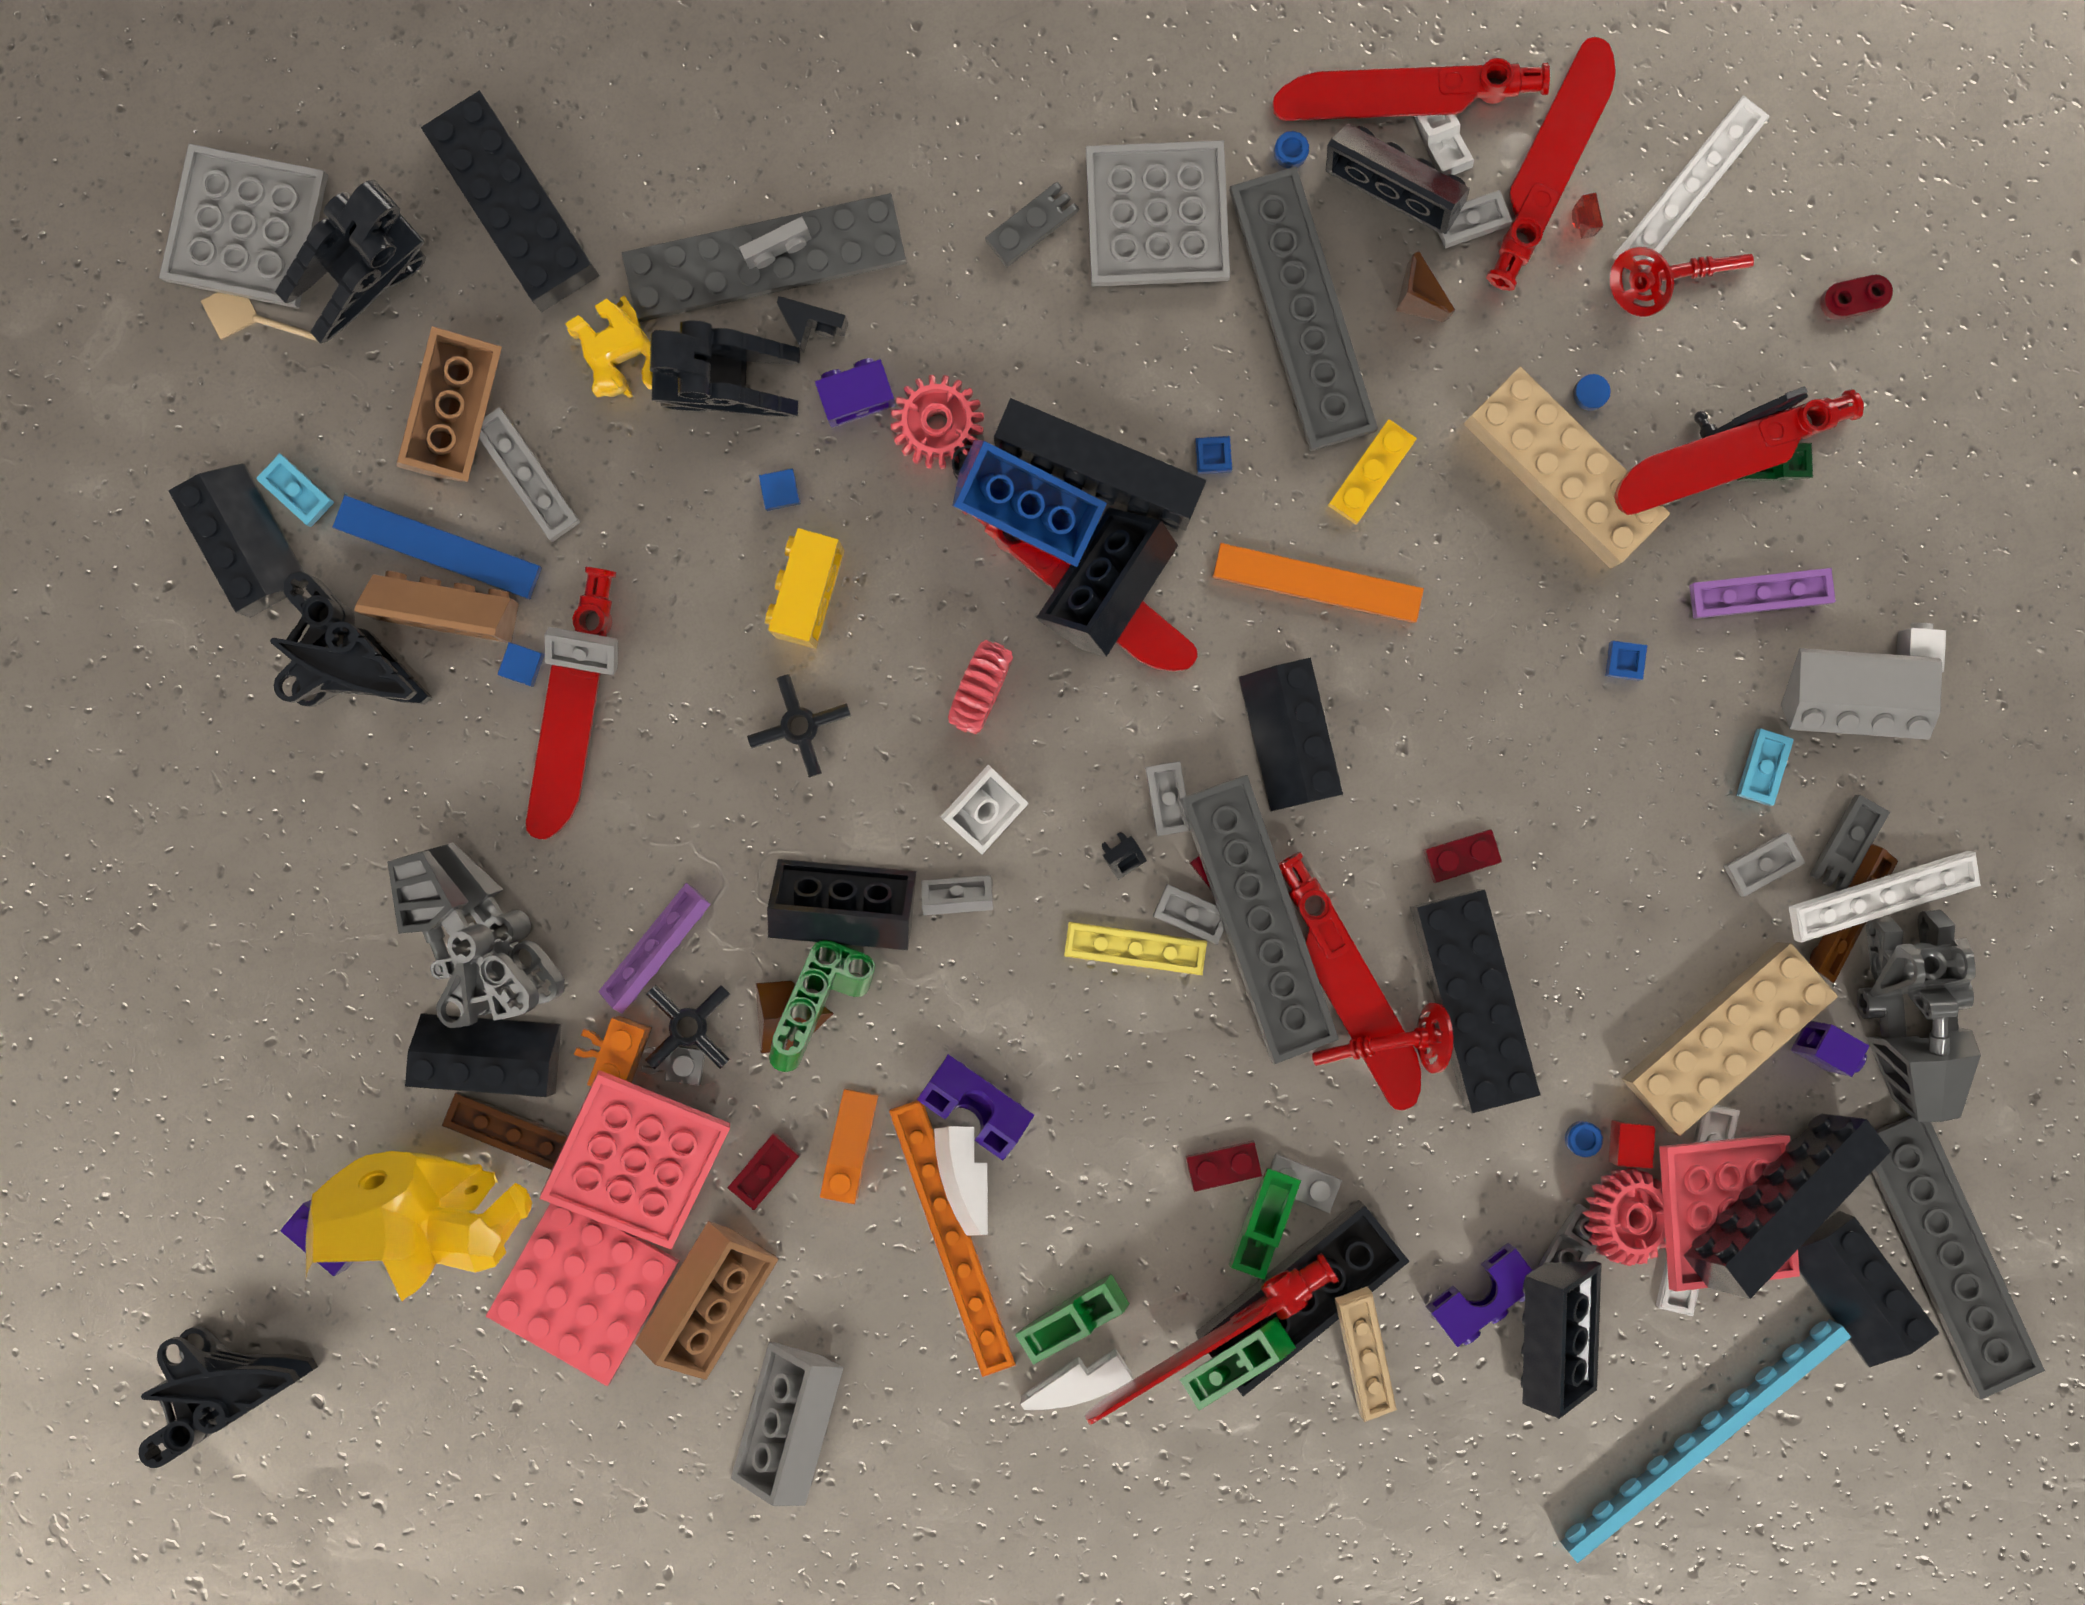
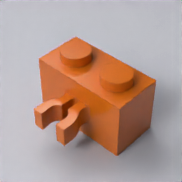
(619, 1050)

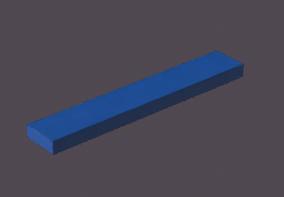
(437, 547)

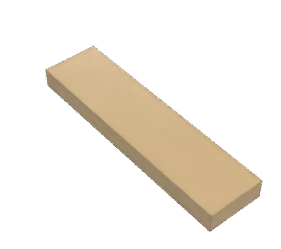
(1365, 1353)

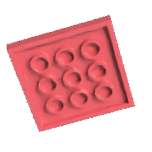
(635, 1160)
(1701, 1184)
(582, 1291)

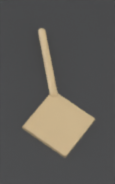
(235, 313)

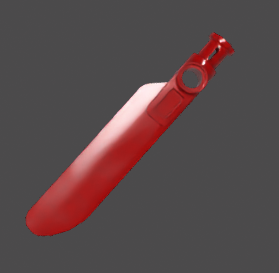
(1404, 90)
(1555, 155)
(1730, 453)
(1146, 636)
(568, 722)
(1353, 988)
(1283, 1295)

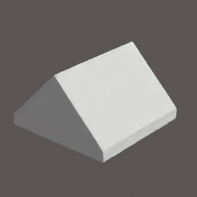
(984, 809)

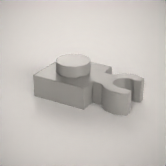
(681, 1066)

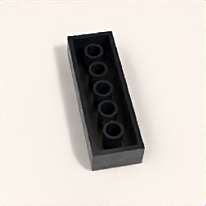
(510, 201)
(1099, 465)
(1475, 989)
(1786, 1204)
(1359, 1257)

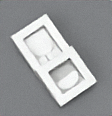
(1445, 143)

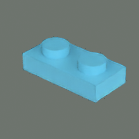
(295, 490)
(1765, 767)

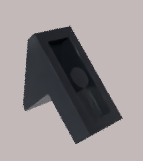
(803, 317)

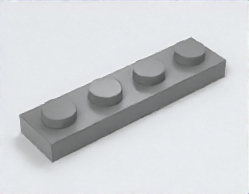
(526, 475)

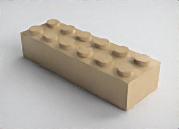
(1562, 466)
(1729, 1038)

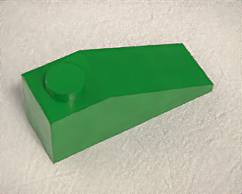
(1238, 1363)

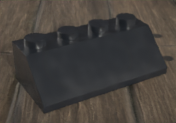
(1396, 177)
(237, 537)
(1110, 581)
(1290, 734)
(841, 904)
(485, 1056)
(1863, 1291)
(1561, 1335)

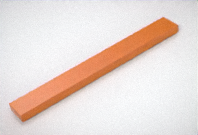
(954, 1247)

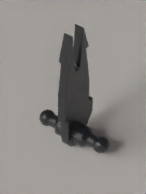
(1775, 406)

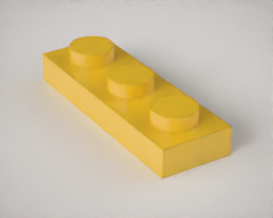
(1372, 471)

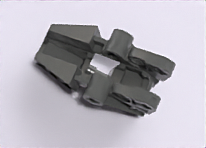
(484, 962)
(1936, 1072)

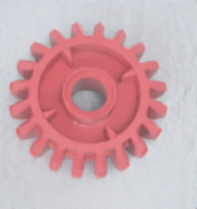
(931, 401)
(980, 687)
(1613, 1231)

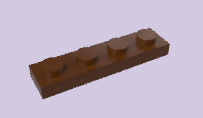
(1835, 947)
(504, 1130)

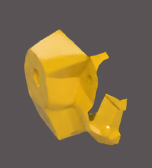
(411, 1216)

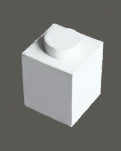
(1922, 641)

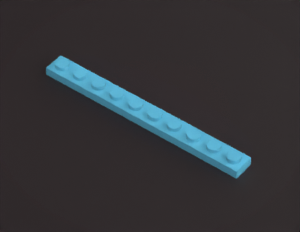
(1696, 1446)

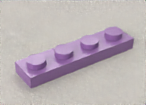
(1762, 593)
(654, 948)

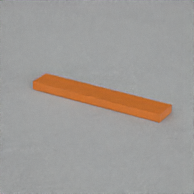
(1318, 583)

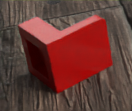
(1631, 1144)

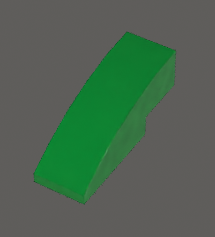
(1264, 1223)
(1073, 1319)

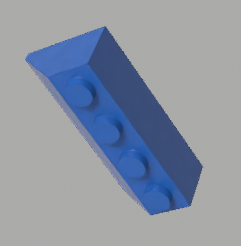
(1027, 502)

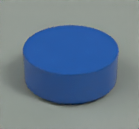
(1291, 149)
(1591, 392)
(1584, 1139)

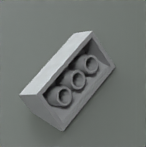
(1863, 693)
(786, 1425)

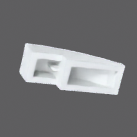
(962, 1178)
(1078, 1384)

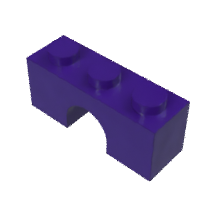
(999, 1116)
(1463, 1317)

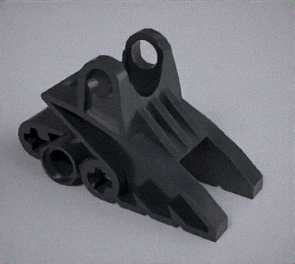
(362, 247)
(707, 370)
(352, 667)
(212, 1391)

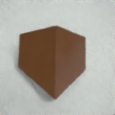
(1422, 293)
(771, 1003)

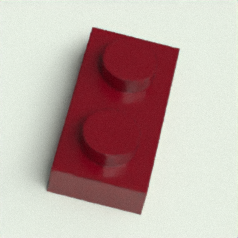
(1462, 856)
(1223, 1166)
(764, 1171)

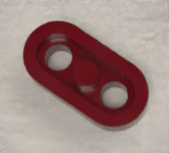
(1858, 295)

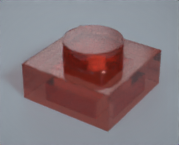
(1587, 216)

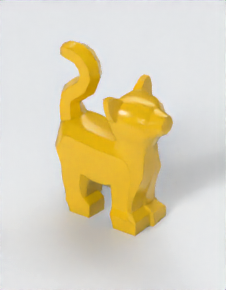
(612, 346)

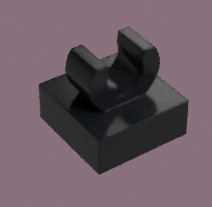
(1124, 856)

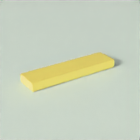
(1135, 948)

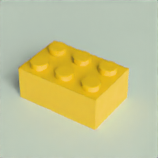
(805, 588)

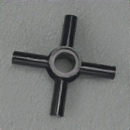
(793, 711)
(675, 1038)

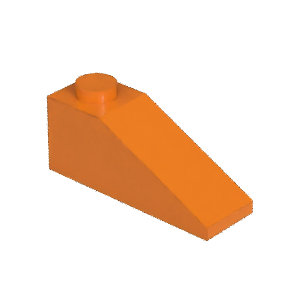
(849, 1147)

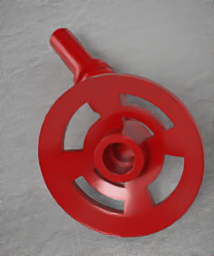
(1659, 270)
(1423, 1038)

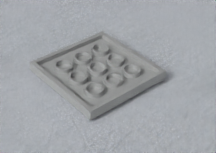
(1157, 213)
(240, 222)

